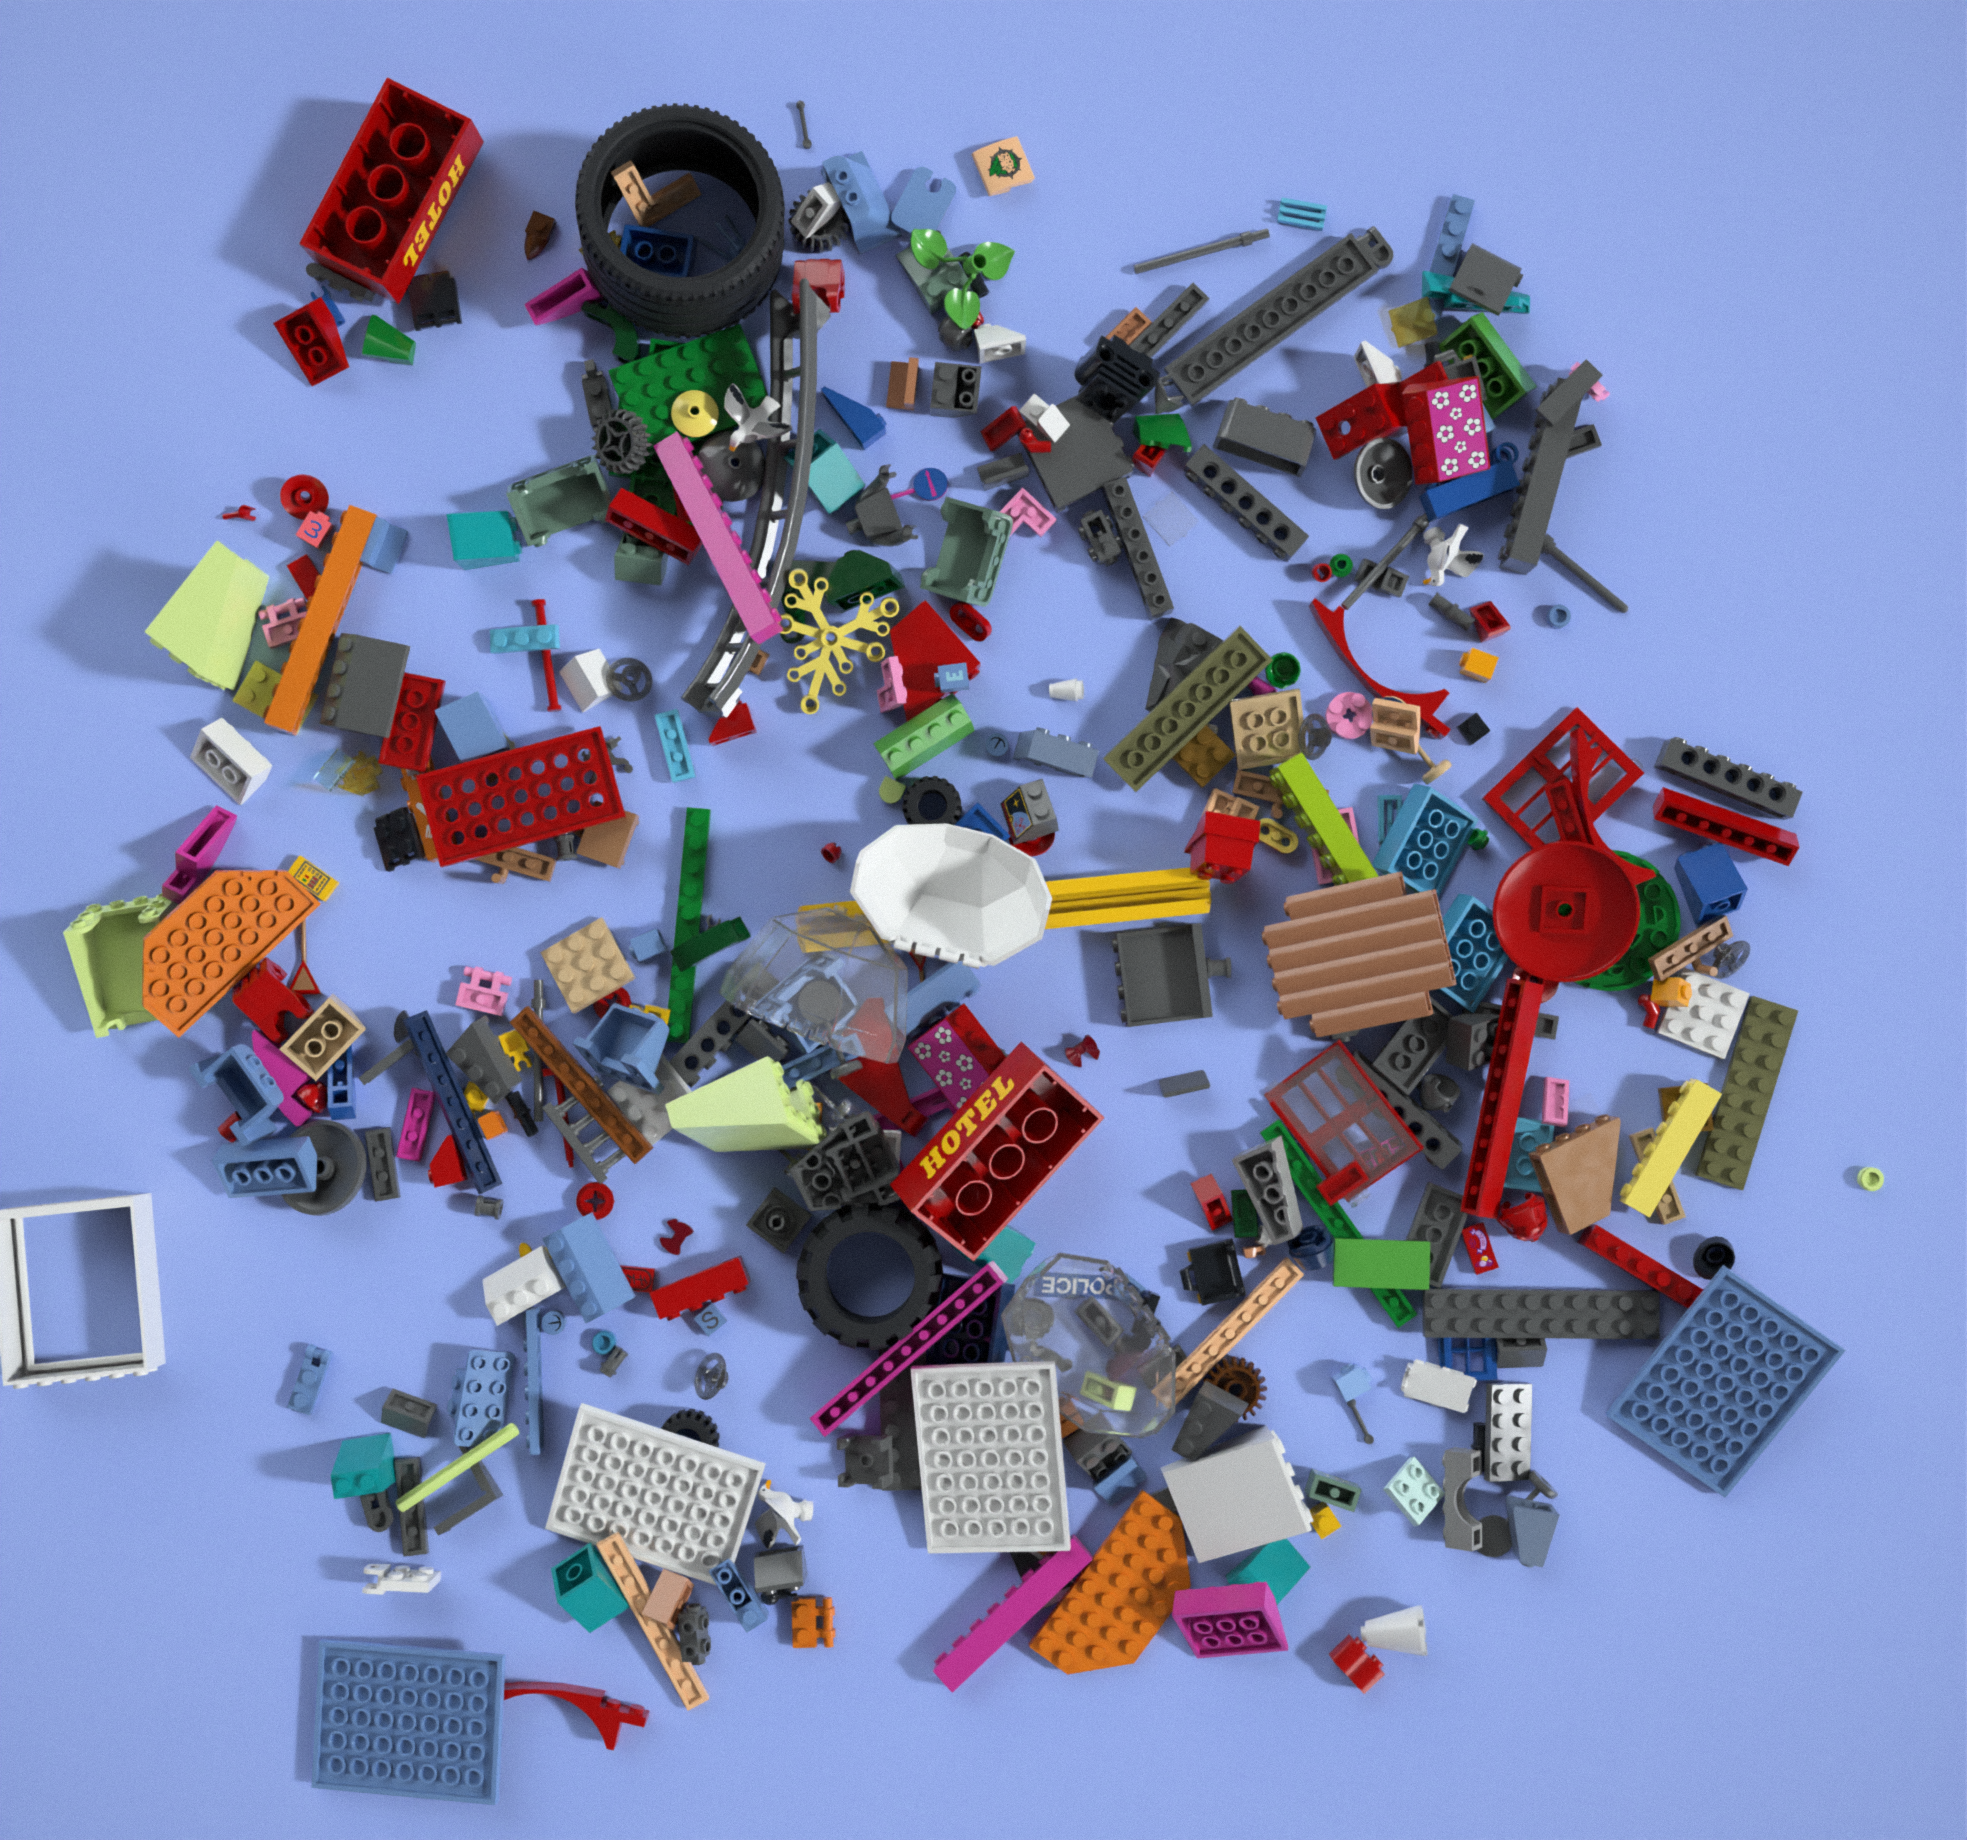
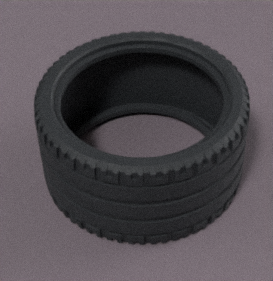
(690, 141)

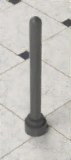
(1549, 547)

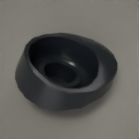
(1712, 1255)

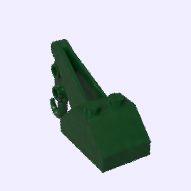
(846, 580)

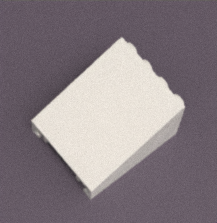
(1237, 1495)

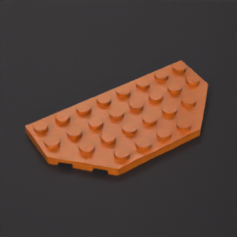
(217, 940)
(1119, 1594)

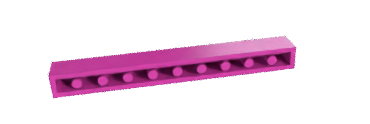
(718, 538)
(909, 1348)

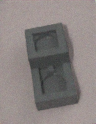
(1389, 582)

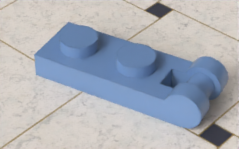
(310, 1380)

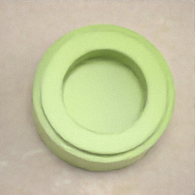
(1870, 1179)

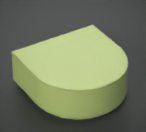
(891, 790)

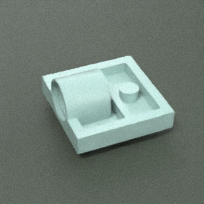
(1414, 1491)

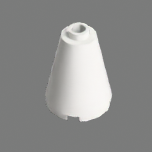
(1398, 1631)

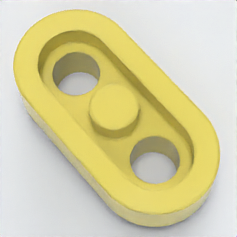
(1276, 834)

